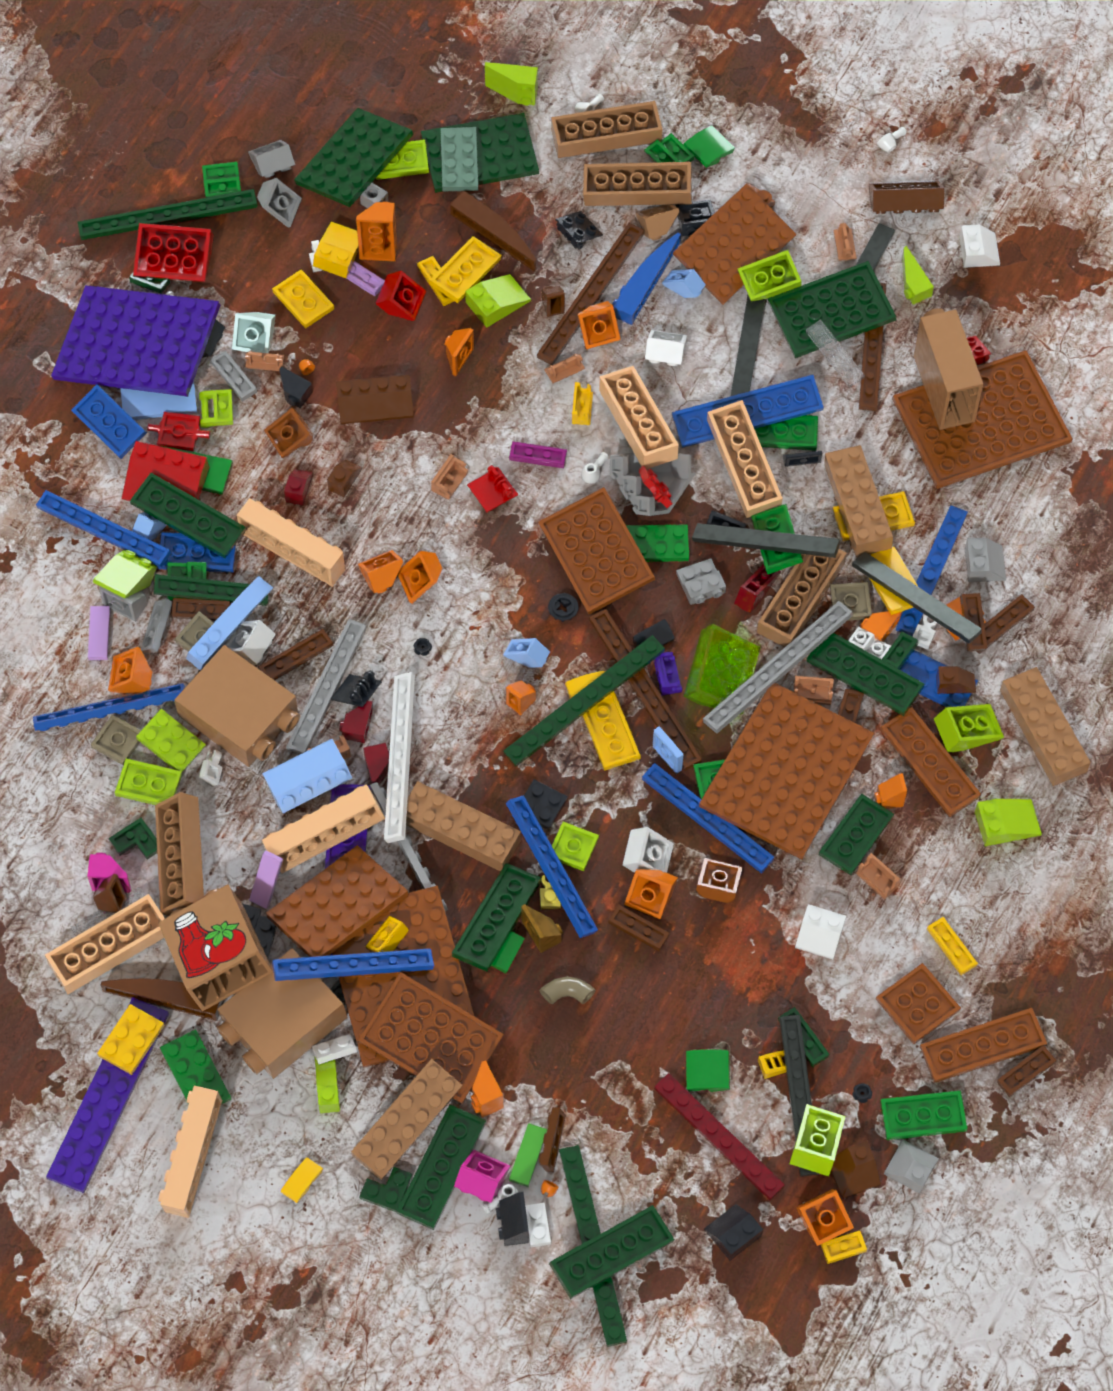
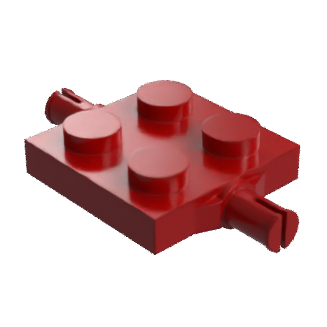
(178, 431)
(659, 489)

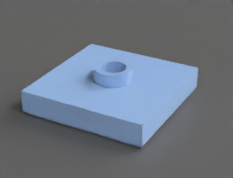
(667, 750)

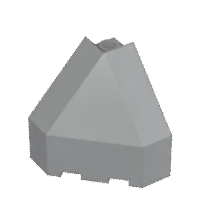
(674, 474)

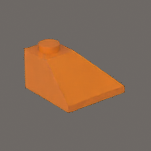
(599, 325)
(459, 348)
(381, 571)
(419, 574)
(130, 673)
(650, 891)

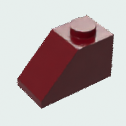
(297, 486)
(357, 723)
(377, 762)

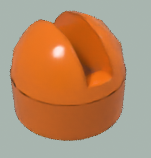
(306, 366)
(549, 1187)

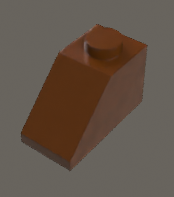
(553, 300)
(343, 477)
(954, 680)
(110, 895)

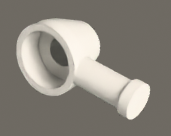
(586, 106)
(888, 142)
(592, 477)
(501, 1195)

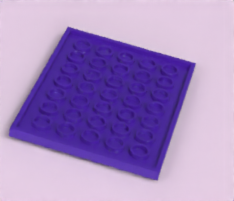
(136, 340)

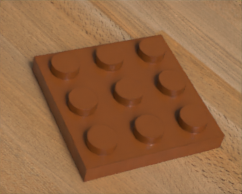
(918, 1003)

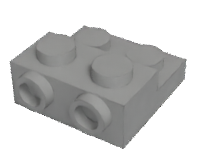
(701, 581)

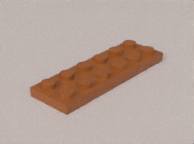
(930, 762)
(983, 1045)

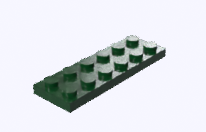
(187, 515)
(866, 673)
(496, 917)
(440, 1167)
(611, 1252)

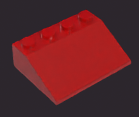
(173, 252)
(174, 466)

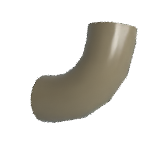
(566, 987)

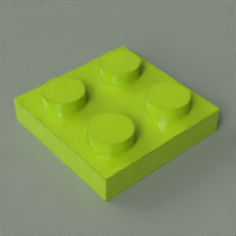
(574, 845)

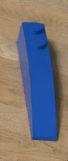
(643, 281)

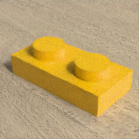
(844, 1247)

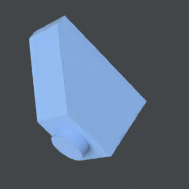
(685, 283)
(148, 526)
(527, 652)

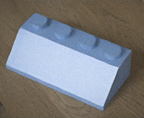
(307, 776)

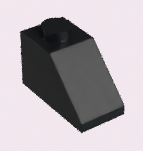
(295, 388)

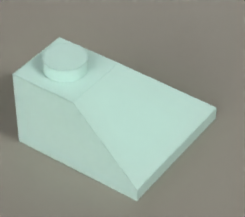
(253, 332)

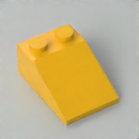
(337, 250)

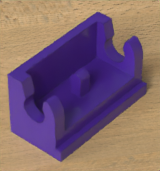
(667, 674)

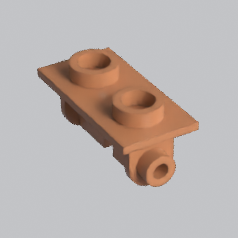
(844, 243)
(263, 361)
(565, 368)

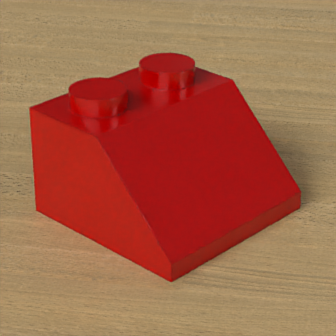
(400, 296)

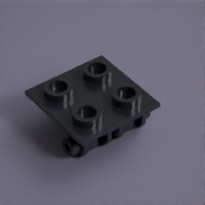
(577, 229)
(357, 689)

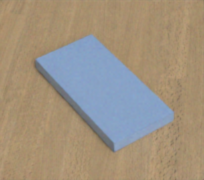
(153, 405)

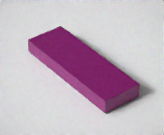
(538, 454)

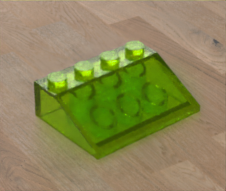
(719, 666)

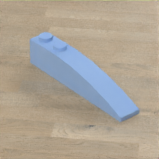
(228, 623)

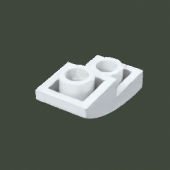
(867, 641)

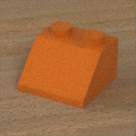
(486, 1093)
(825, 1217)

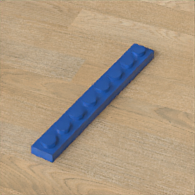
(103, 528)
(934, 565)
(103, 708)
(718, 827)
(551, 866)
(352, 964)

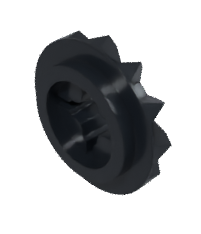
(565, 600)

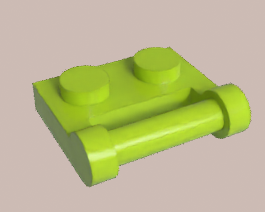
(222, 408)

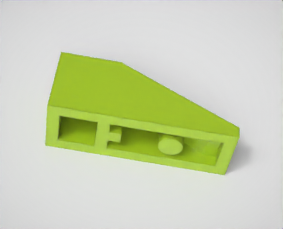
(916, 283)
(327, 1087)

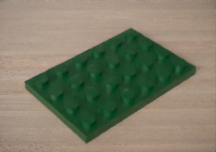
(502, 150)
(353, 157)
(844, 301)

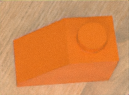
(881, 624)
(520, 696)
(891, 792)

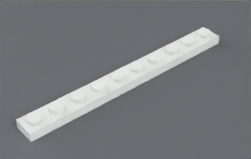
(399, 758)

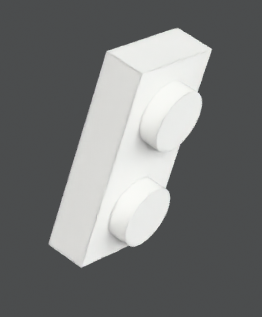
(334, 1049)
(537, 1225)

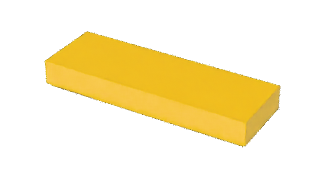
(429, 268)
(952, 946)

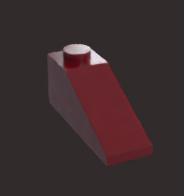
(755, 589)

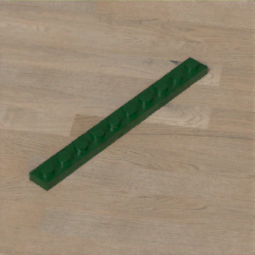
(167, 214)
(584, 701)
(589, 1228)

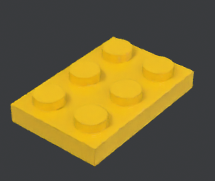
(303, 298)
(130, 1039)

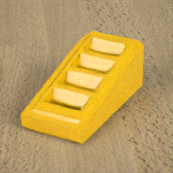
(767, 1073)

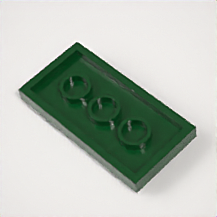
(856, 834)

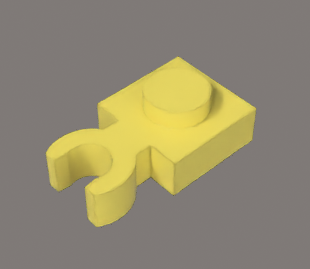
(548, 897)

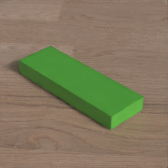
(528, 1155)

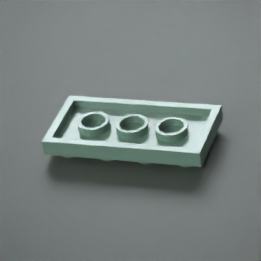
(459, 159)

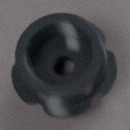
(422, 642)
(862, 1088)

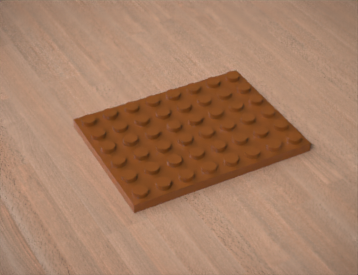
(1010, 425)
(786, 770)
(428, 929)

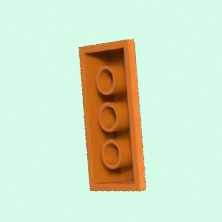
(377, 232)

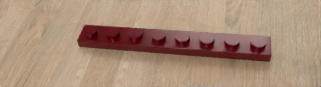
(719, 1136)

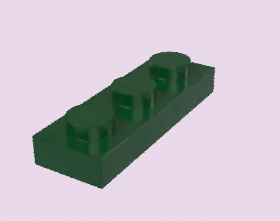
(813, 1048)

